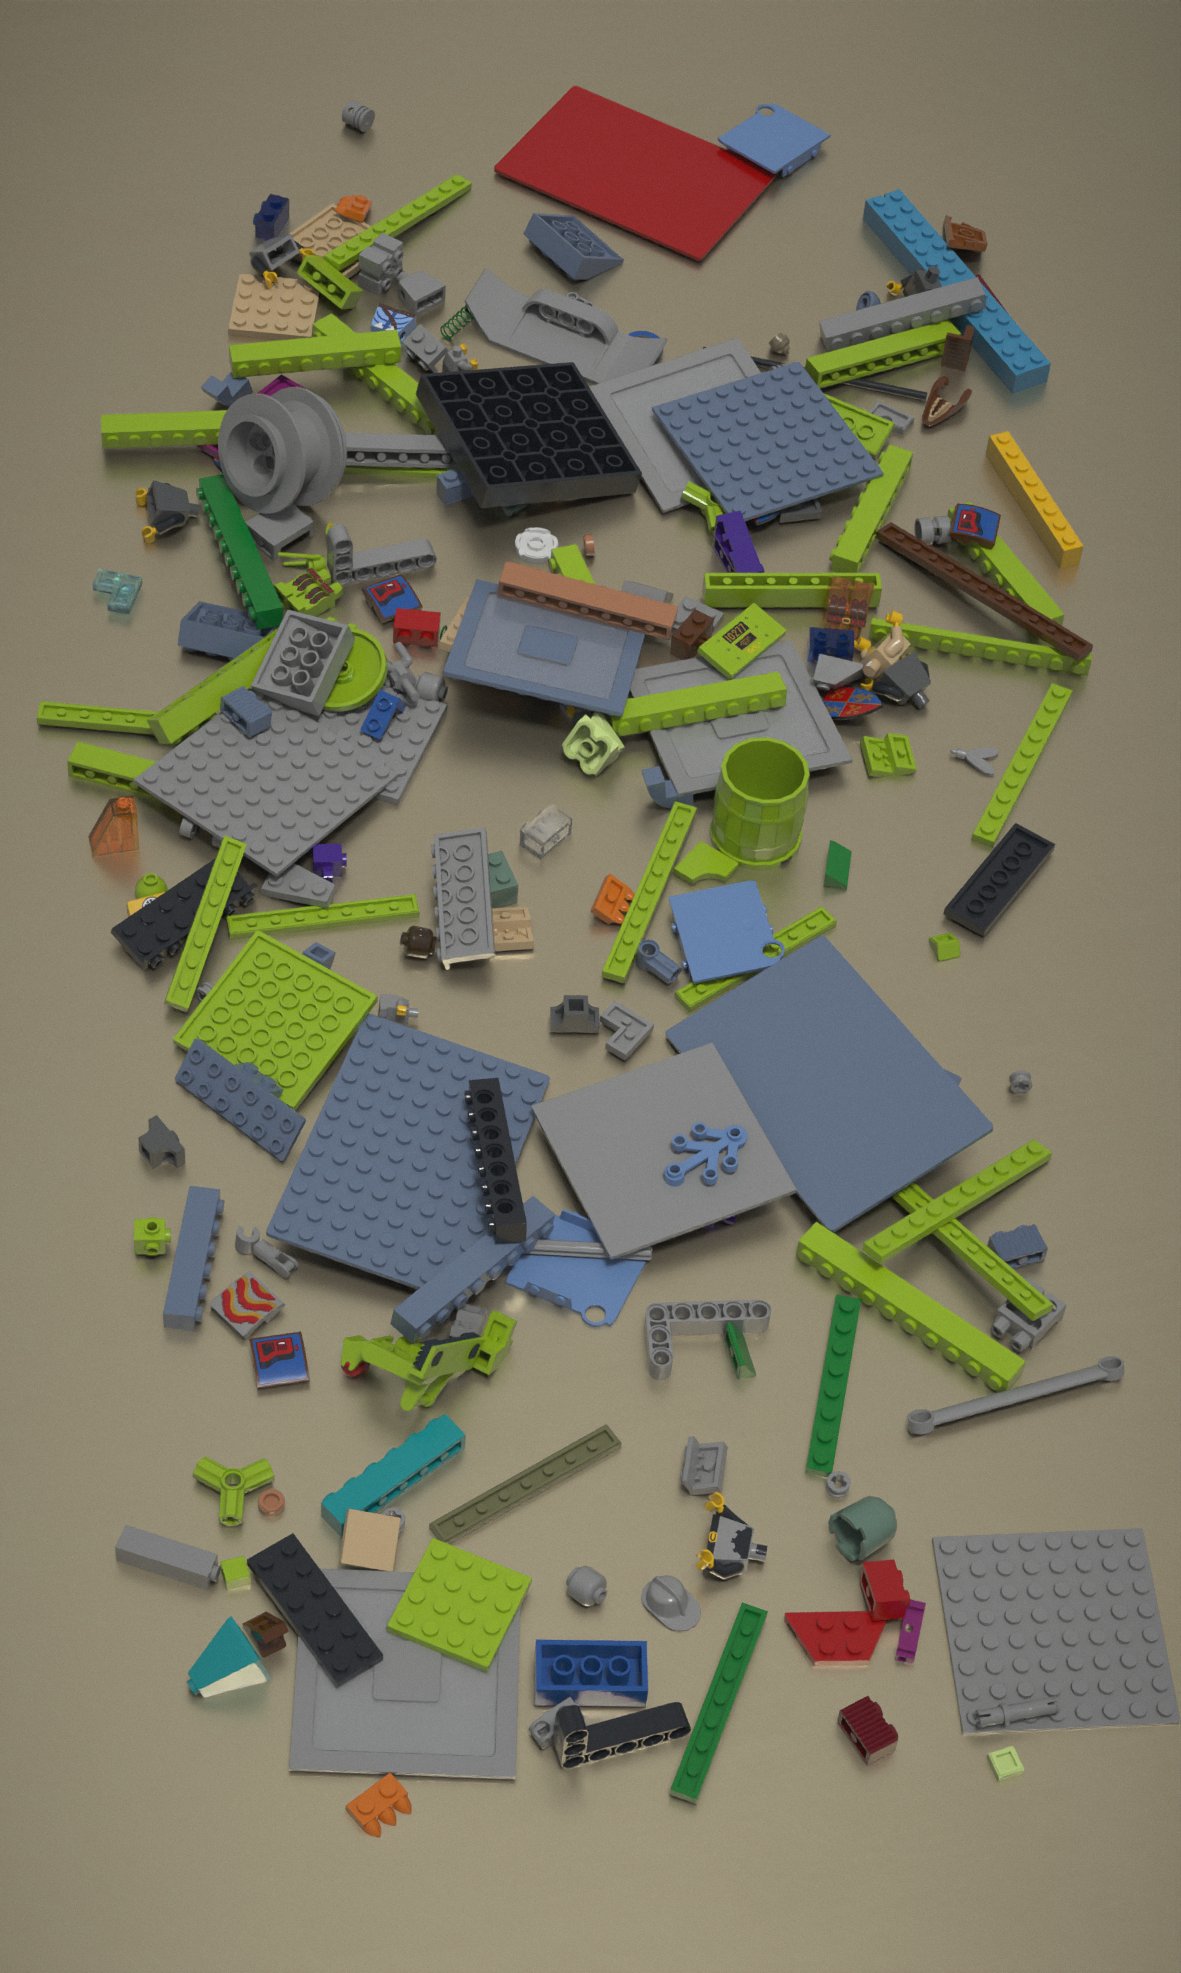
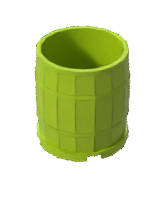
(760, 803)

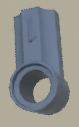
(651, 958)

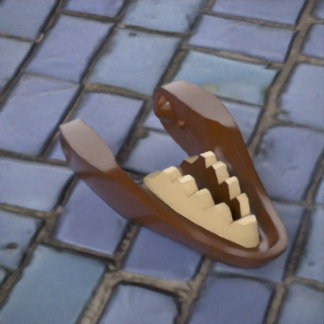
(939, 409)

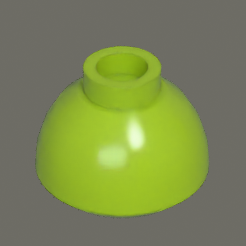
(150, 885)

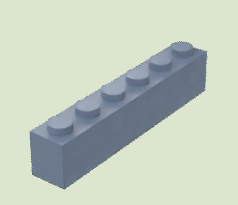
(192, 1258)

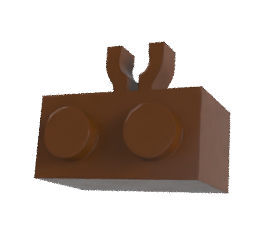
(691, 635)

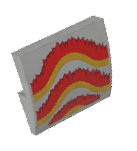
(247, 1304)

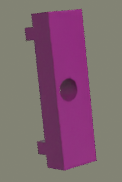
(908, 1641)

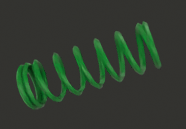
(467, 312)

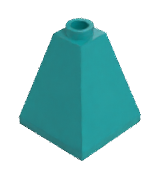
(227, 1663)

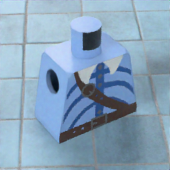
(393, 319)

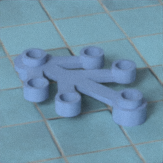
(706, 1151)

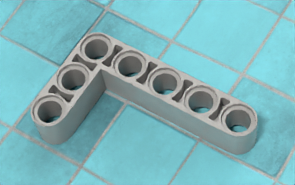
(373, 563)
(695, 1324)

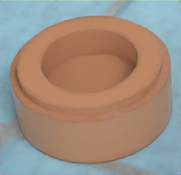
(589, 545)
(271, 1503)

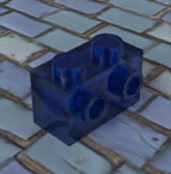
(271, 217)
(830, 642)

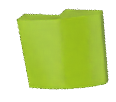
(888, 755)

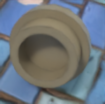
(780, 344)

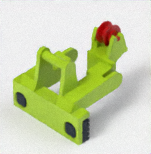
(423, 1364)

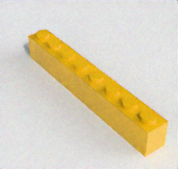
(1034, 500)

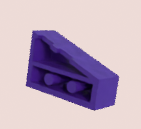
(734, 545)

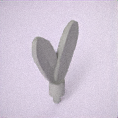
(977, 758)

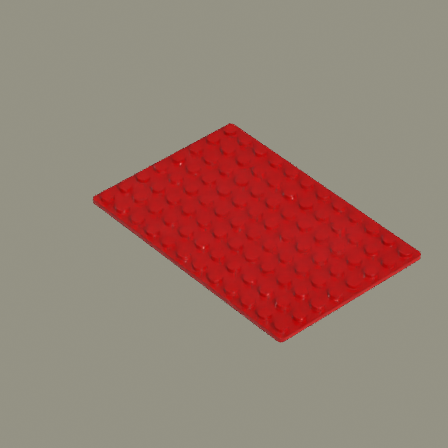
(636, 172)

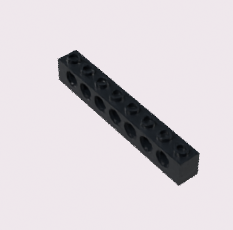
(496, 1161)

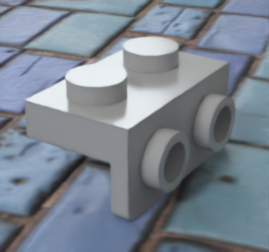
(425, 348)
(704, 1467)

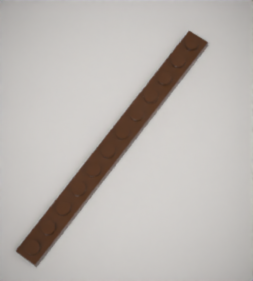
(985, 591)

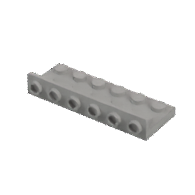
(463, 896)

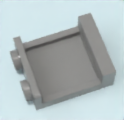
(278, 529)

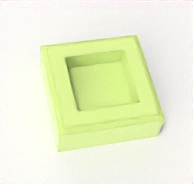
(1005, 1763)

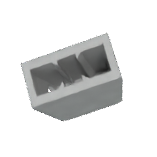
(420, 291)

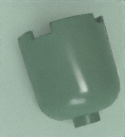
(863, 1527)

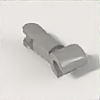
(265, 1252)

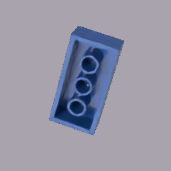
(591, 1672)

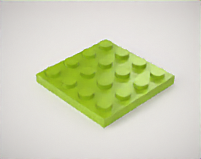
(459, 1604)

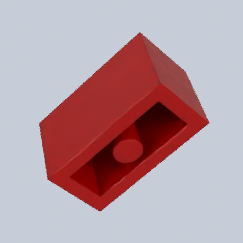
(416, 627)
(884, 1590)

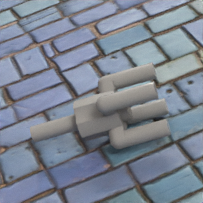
(400, 675)

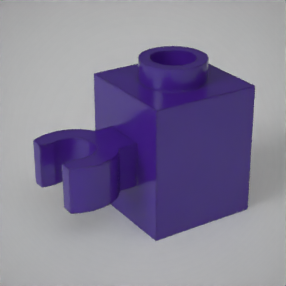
(328, 861)

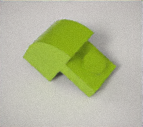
(497, 1343)

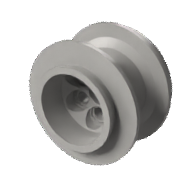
(281, 449)

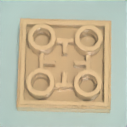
(369, 1540)

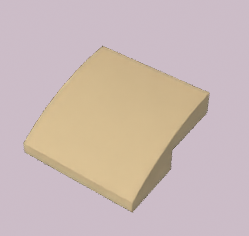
(512, 929)

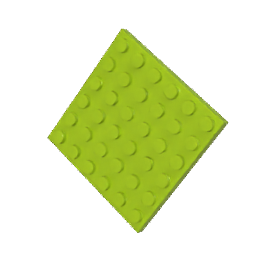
(279, 1015)

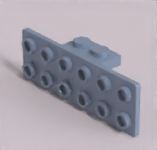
(242, 1098)

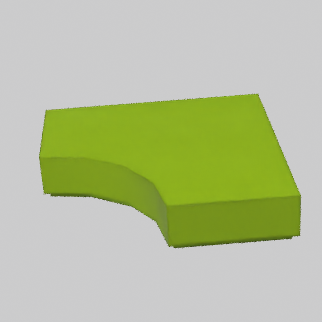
(705, 863)

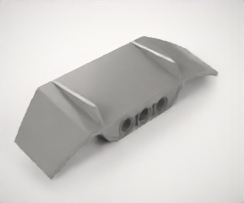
(558, 330)

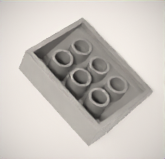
(304, 661)

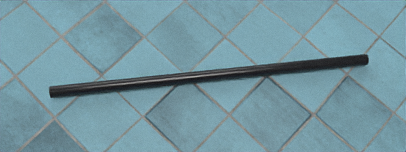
(859, 382)

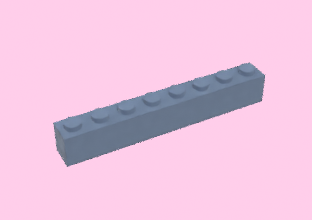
(467, 1275)

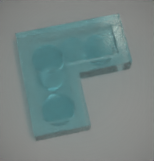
(122, 588)

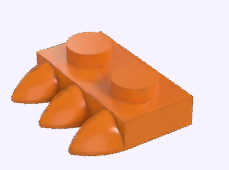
(354, 207)
(612, 900)
(378, 1804)

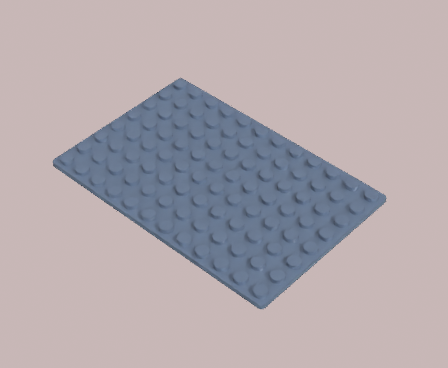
(835, 1082)
(393, 1155)

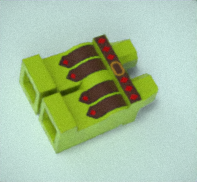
(309, 593)

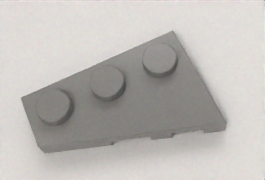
(299, 886)

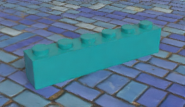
(395, 1472)

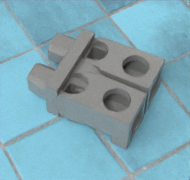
(1023, 1329)

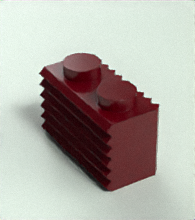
(868, 1729)

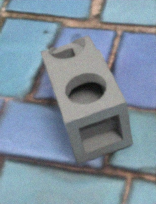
(543, 1727)

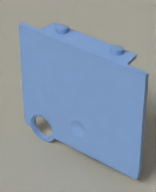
(775, 140)
(723, 931)
(577, 1281)

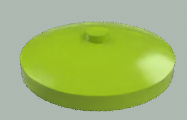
(360, 674)

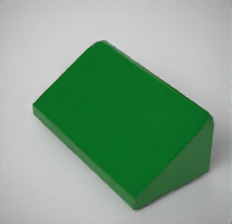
(837, 866)
(739, 1352)

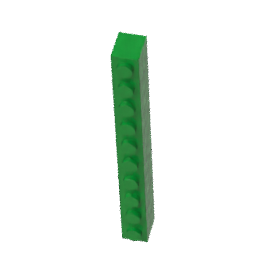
(240, 552)

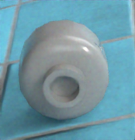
(430, 687)
(586, 1586)

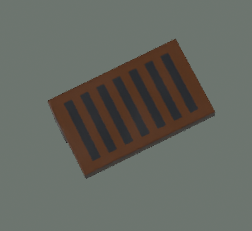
(958, 349)

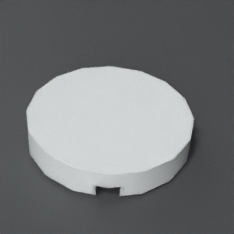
(535, 545)

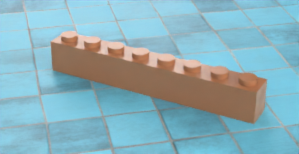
(587, 600)

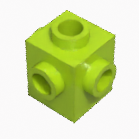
(151, 1236)

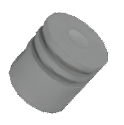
(360, 118)

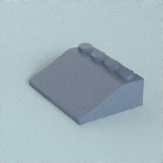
(571, 245)
(219, 630)

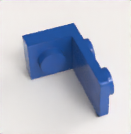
(381, 714)

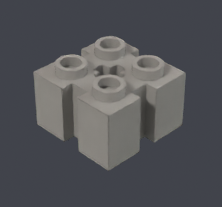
(380, 264)

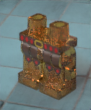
(845, 611)

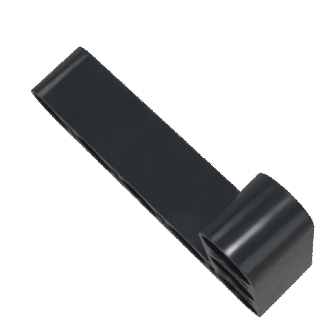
(585, 1744)

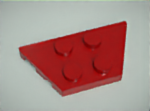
(836, 1637)

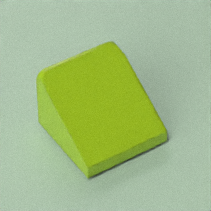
(945, 946)

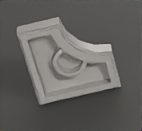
(902, 420)

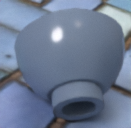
(867, 299)

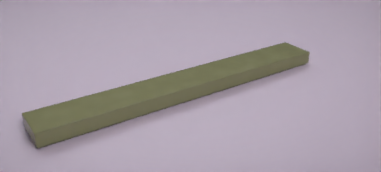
(525, 1485)

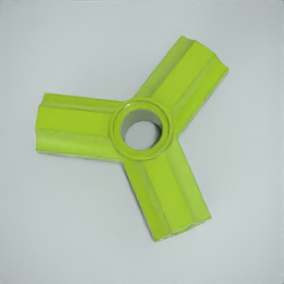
(704, 500)
(232, 1498)

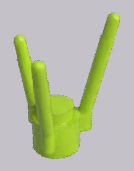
(316, 561)

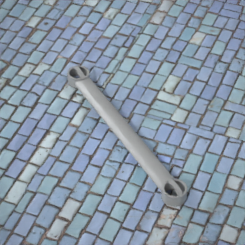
(924, 1421)

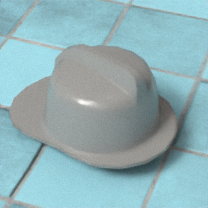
(671, 1603)

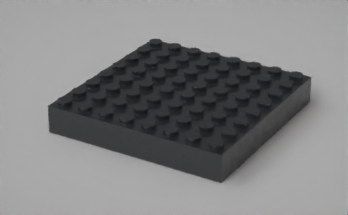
(527, 434)

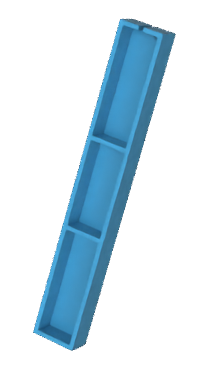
(996, 334)

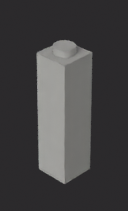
(167, 1557)

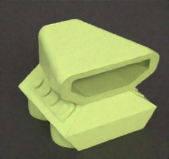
(593, 744)

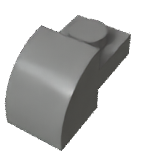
(468, 1319)

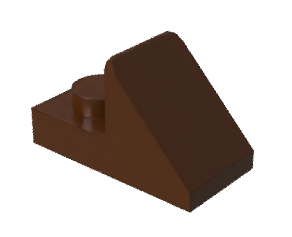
(266, 1633)

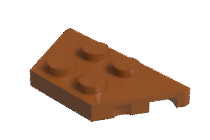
(964, 236)

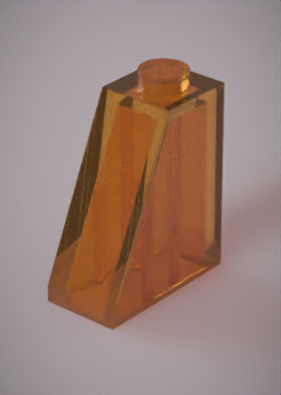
(115, 828)

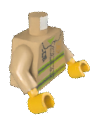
(885, 651)

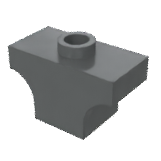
(574, 1015)
(161, 1145)

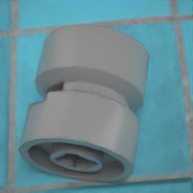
(933, 530)

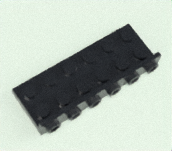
(166, 921)

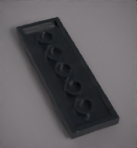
(999, 879)
(315, 1610)

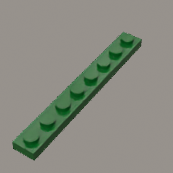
(833, 1386)
(718, 1703)

